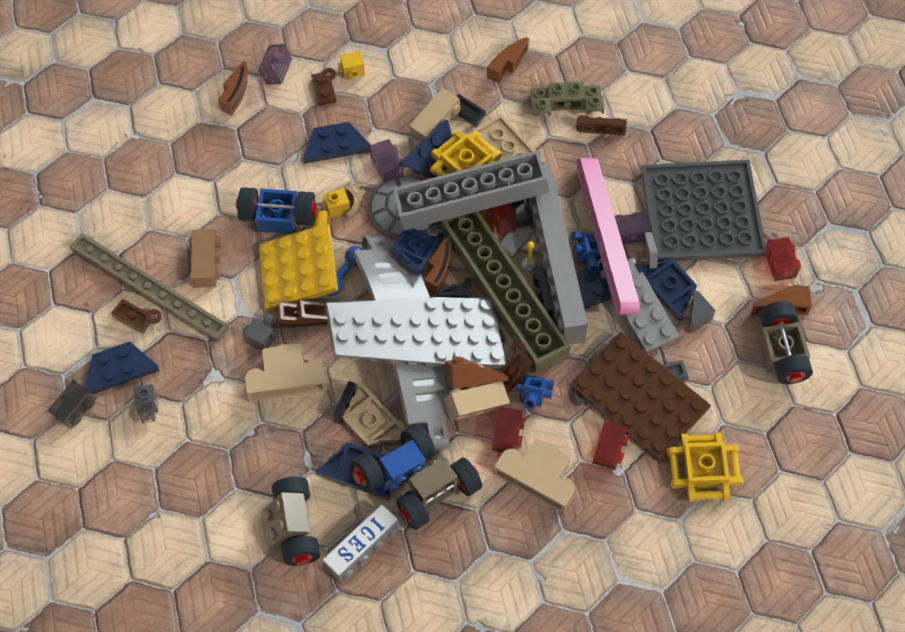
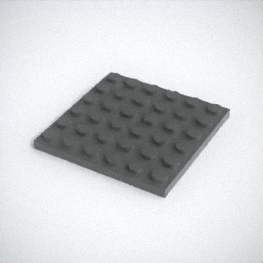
(703, 210)

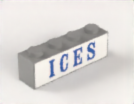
(361, 543)

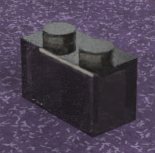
(72, 404)

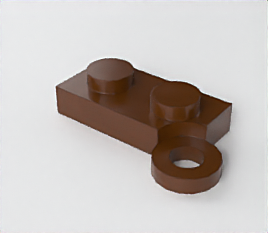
(324, 87)
(135, 316)
(516, 365)

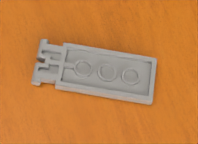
(652, 324)

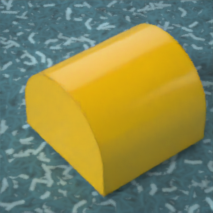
(321, 218)

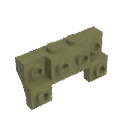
(566, 97)

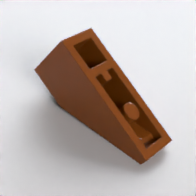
(796, 294)
(466, 373)

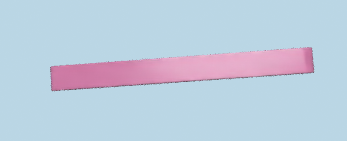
(607, 237)

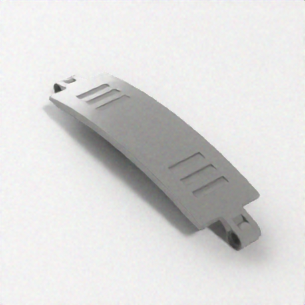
(418, 385)

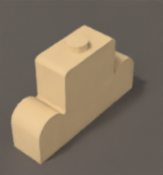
(284, 374)
(538, 473)

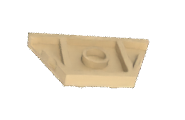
(371, 419)

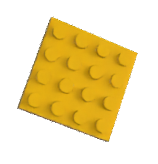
(298, 267)

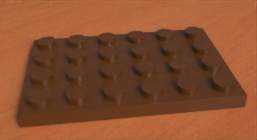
(641, 395)

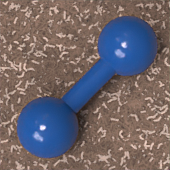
(350, 262)

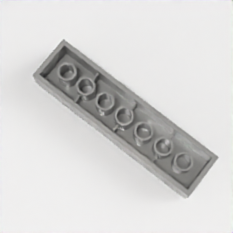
(471, 190)

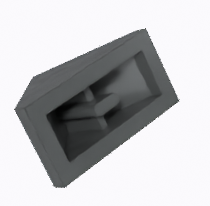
(700, 312)

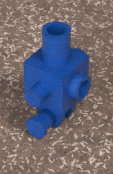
(587, 250)
(535, 391)

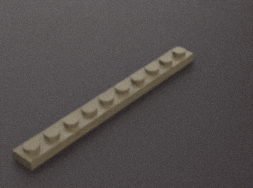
(150, 287)

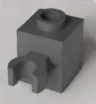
(260, 334)
(146, 401)

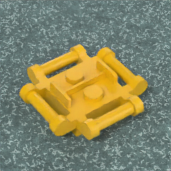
(463, 153)
(705, 466)

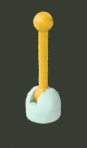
(528, 261)

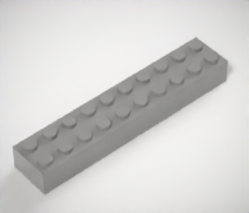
(558, 263)

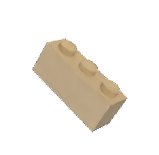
(441, 107)
(476, 400)

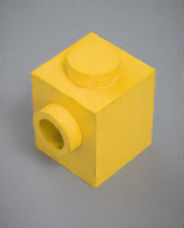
(351, 65)
(336, 203)

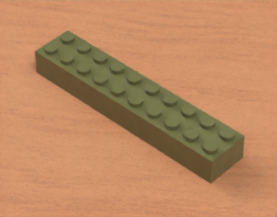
(507, 289)

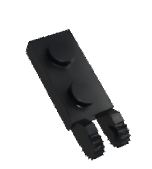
(542, 289)

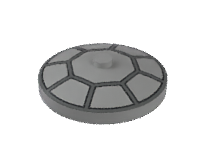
(384, 209)

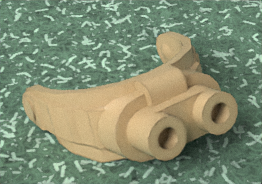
(358, 197)

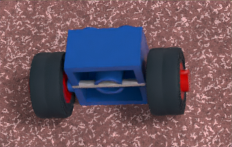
(276, 209)
(396, 465)

